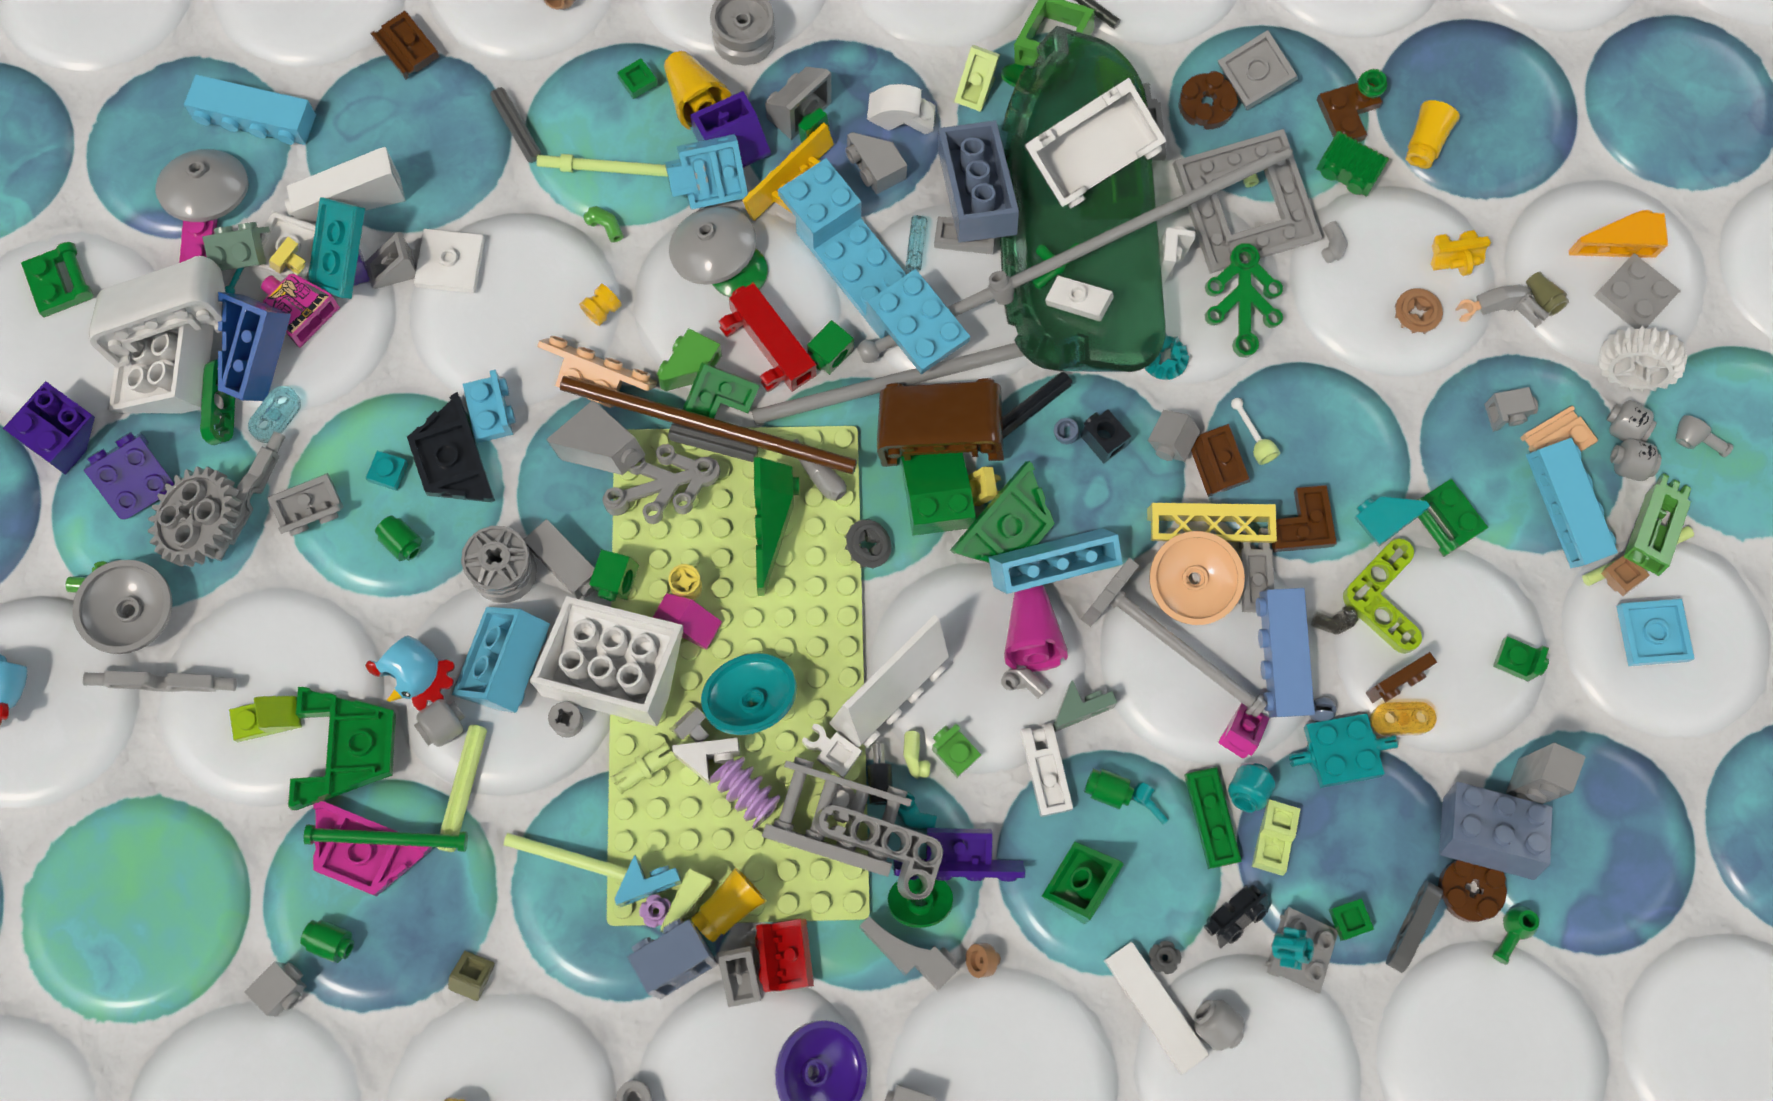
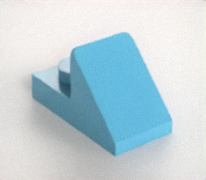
(636, 887)

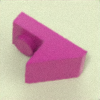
(1244, 732)

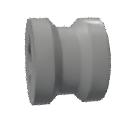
(569, 724)

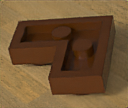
(1342, 110)
(1313, 525)

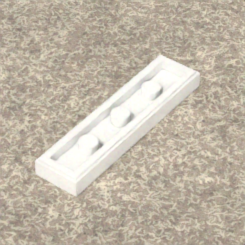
(1156, 1008)

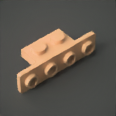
(585, 366)

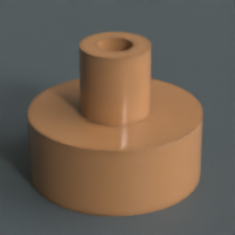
(982, 960)

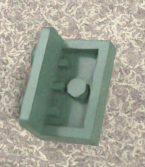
(236, 248)

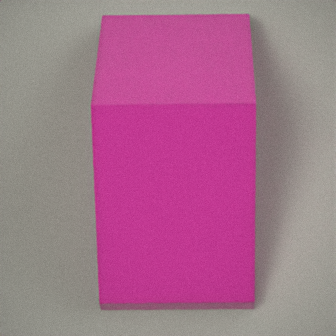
(697, 622)

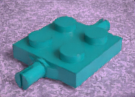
(1343, 750)

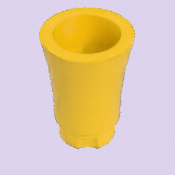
(1430, 133)
(727, 906)

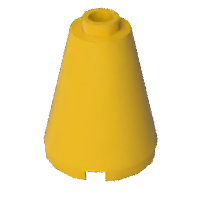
(692, 86)

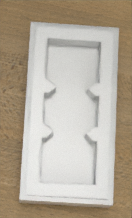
(1079, 298)

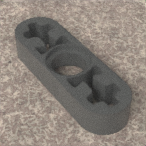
(1414, 926)

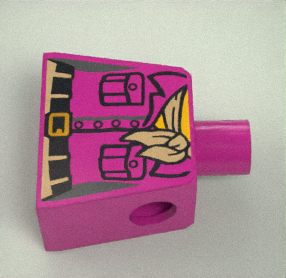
(304, 301)

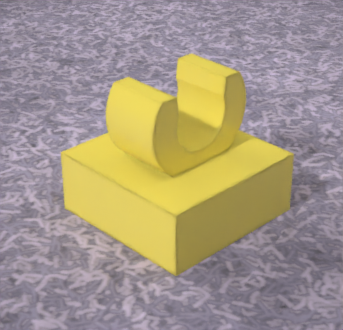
(286, 257)
(983, 485)

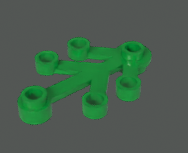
(1245, 295)

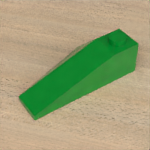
(774, 504)

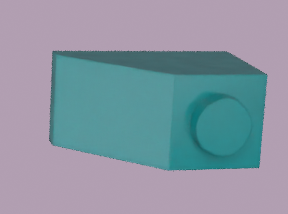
(1388, 516)

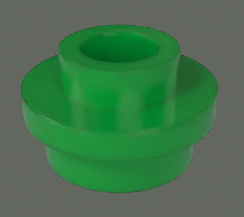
(1375, 77)

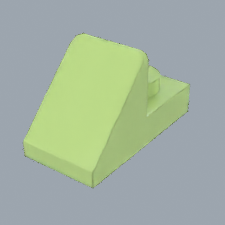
(977, 78)

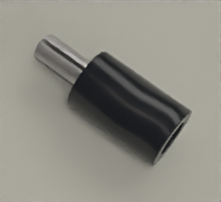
(879, 775)

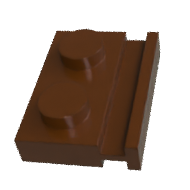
(405, 44)
(1219, 461)
(1412, 674)

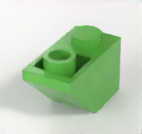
(686, 359)

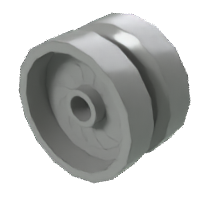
(742, 30)

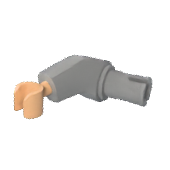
(1505, 298)

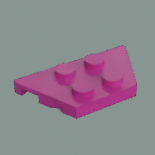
(360, 865)

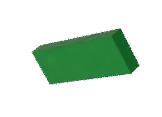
(1212, 818)

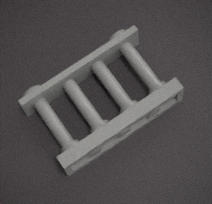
(812, 840)

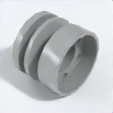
(503, 580)

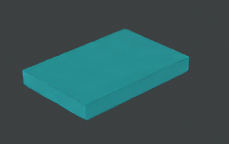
(336, 247)

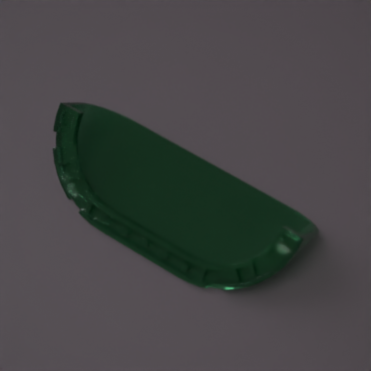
(1131, 334)

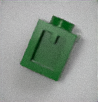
(1521, 659)

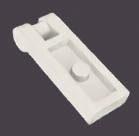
(1046, 771)

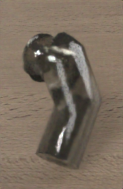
(1338, 623)

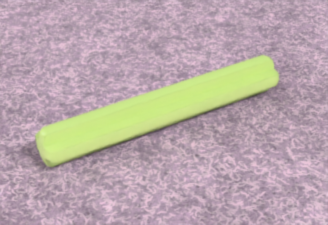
(463, 782)

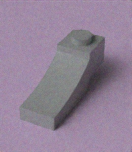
(932, 964)

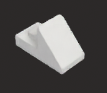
(697, 754)

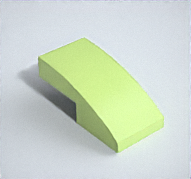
(1275, 837)

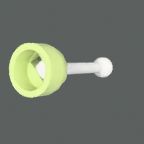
(1264, 449)

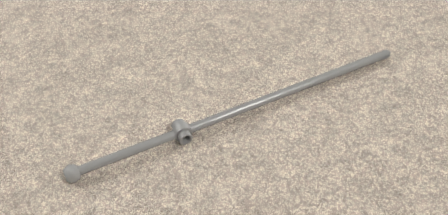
(1002, 286)

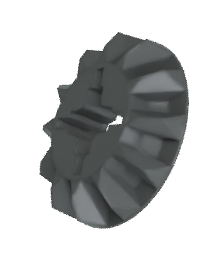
(871, 532)

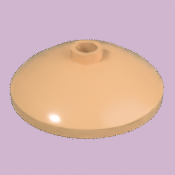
(1219, 574)

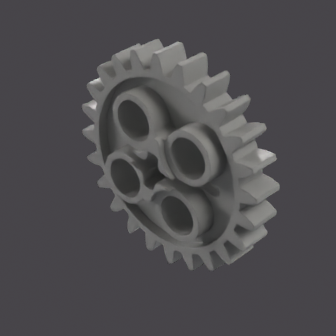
(194, 516)

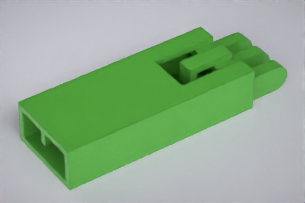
(1650, 542)

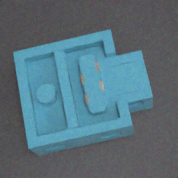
(708, 172)

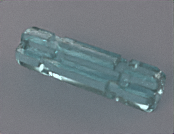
(916, 243)

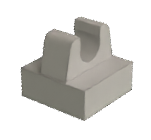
(690, 725)

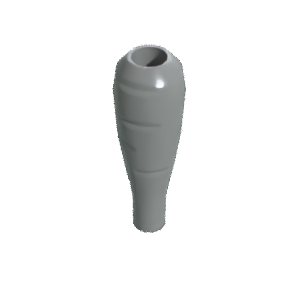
(825, 479)

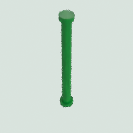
(314, 834)

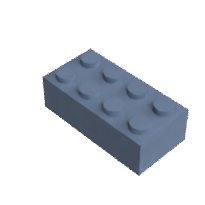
(977, 181)
(671, 959)

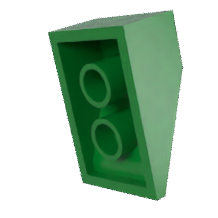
(938, 493)

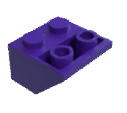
(732, 117)
(53, 427)

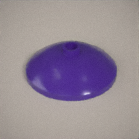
(835, 1059)

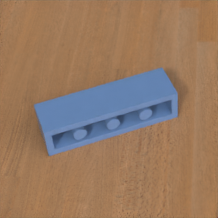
(1285, 652)

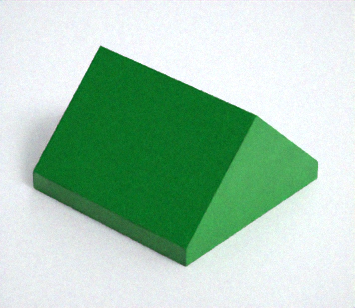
(1082, 881)

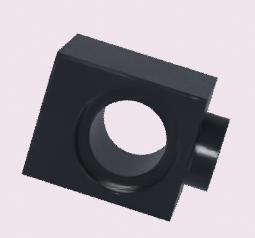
(1105, 448)

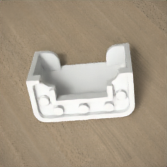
(1095, 143)
(154, 305)

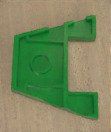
(357, 748)

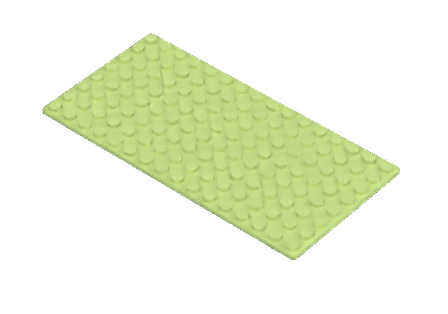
(804, 619)

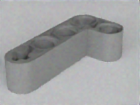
(877, 844)

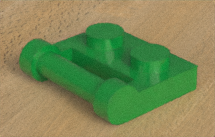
(48, 284)
(1455, 514)

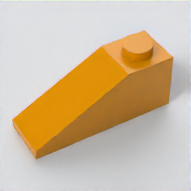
(1637, 233)

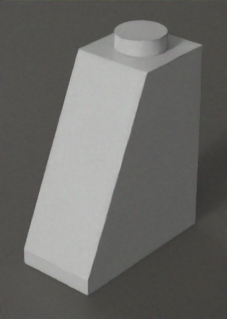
(596, 441)

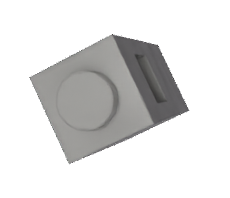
(561, 559)

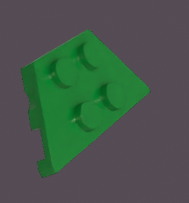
(1010, 521)

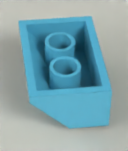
(501, 658)

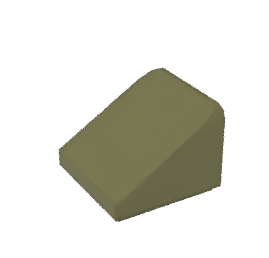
(470, 975)

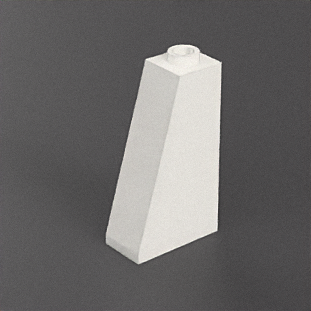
(363, 182)

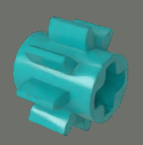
(1293, 948)

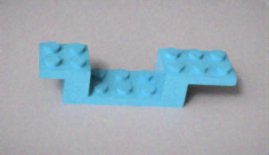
(866, 272)

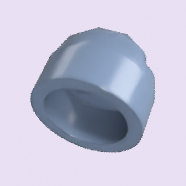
(1059, 431)
(1323, 715)

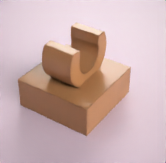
(1624, 575)

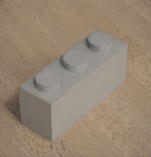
(1546, 774)

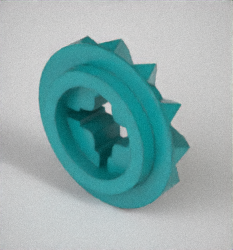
(1170, 368)

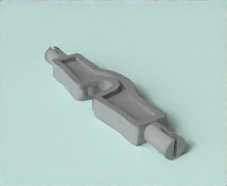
(252, 483)
(171, 683)

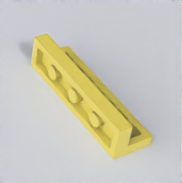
(1212, 515)

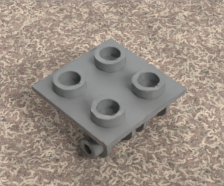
(1324, 939)

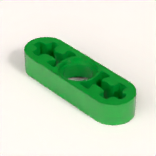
(211, 413)

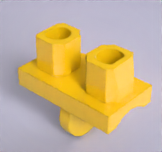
(1459, 254)

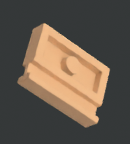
(1559, 428)

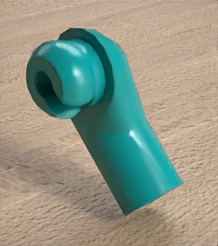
(913, 817)

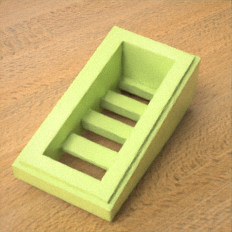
(688, 896)

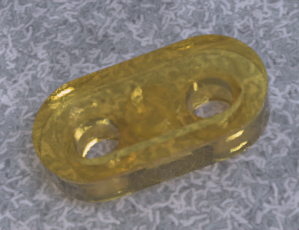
(1404, 718)

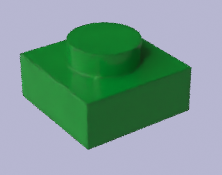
(637, 78)
(811, 123)
(1351, 919)

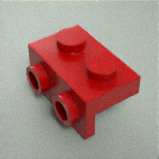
(784, 955)

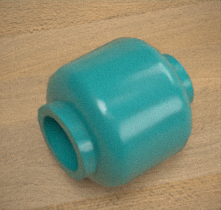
(1251, 787)

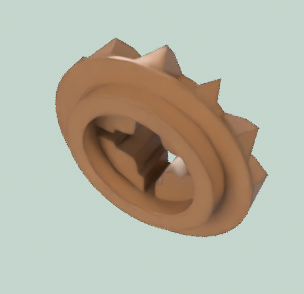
(1423, 301)

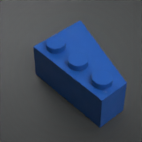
(250, 346)

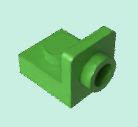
(954, 750)

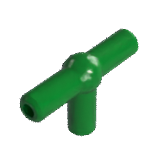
(1044, 253)

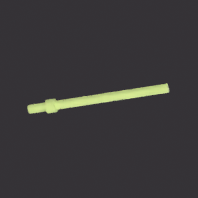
(568, 163)

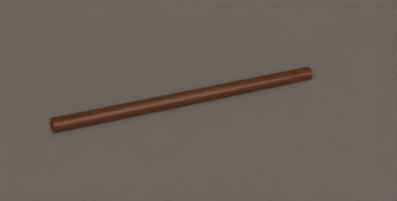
(708, 425)

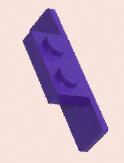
(968, 855)

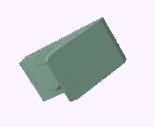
(1074, 710)

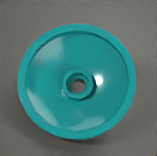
(749, 694)

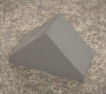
(391, 263)
(739, 976)

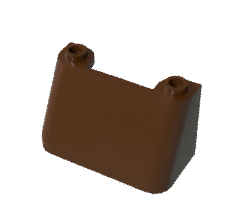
(940, 420)

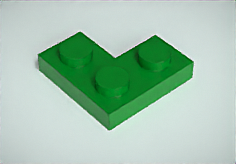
(716, 387)

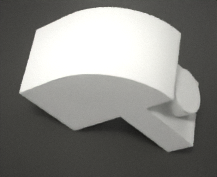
(901, 105)

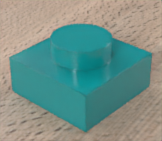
(387, 470)

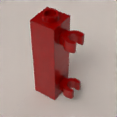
(771, 336)

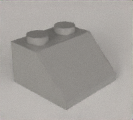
(798, 98)

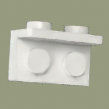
(1173, 248)

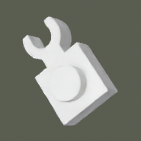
(836, 753)

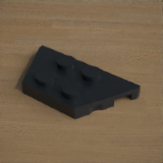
(449, 455)

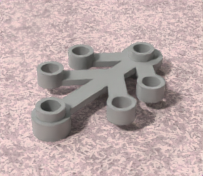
(665, 483)

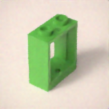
(1057, 10)

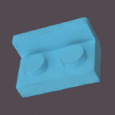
(488, 408)

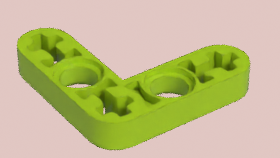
(1374, 600)

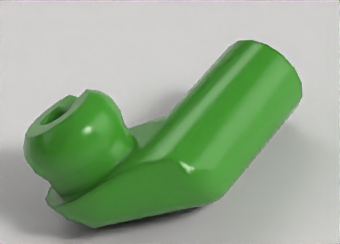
(597, 215)

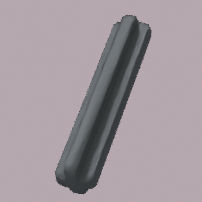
(515, 124)
(712, 442)

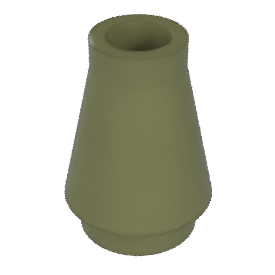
(1547, 294)

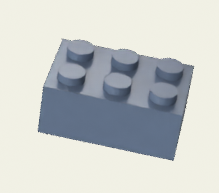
(1496, 831)

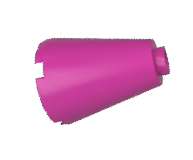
(1034, 632)

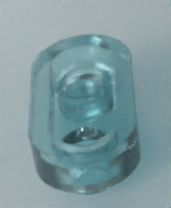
(276, 414)

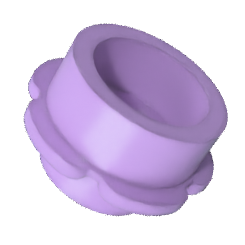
(646, 910)

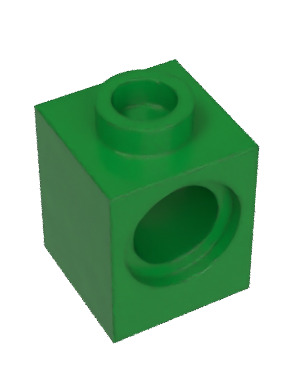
(830, 347)
(613, 575)

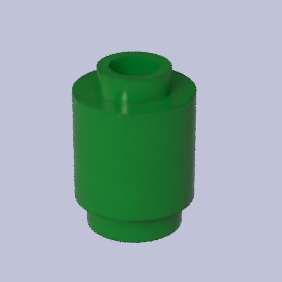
(398, 538)
(1109, 788)
(327, 940)

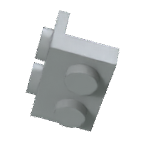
(306, 504)

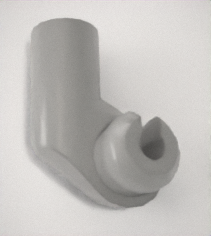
(1336, 243)
(1021, 679)

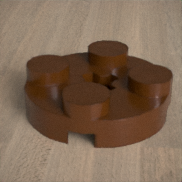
(1212, 86)
(1457, 898)

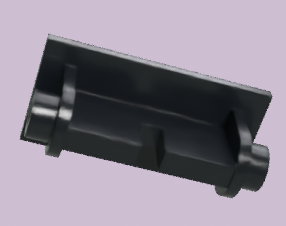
(1248, 909)

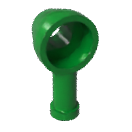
(1515, 931)

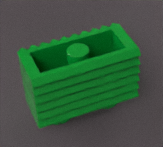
(1351, 164)

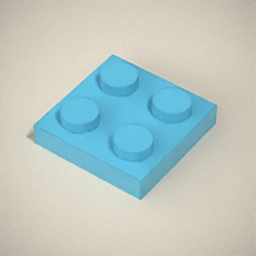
(1655, 632)

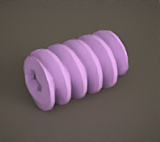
(745, 790)

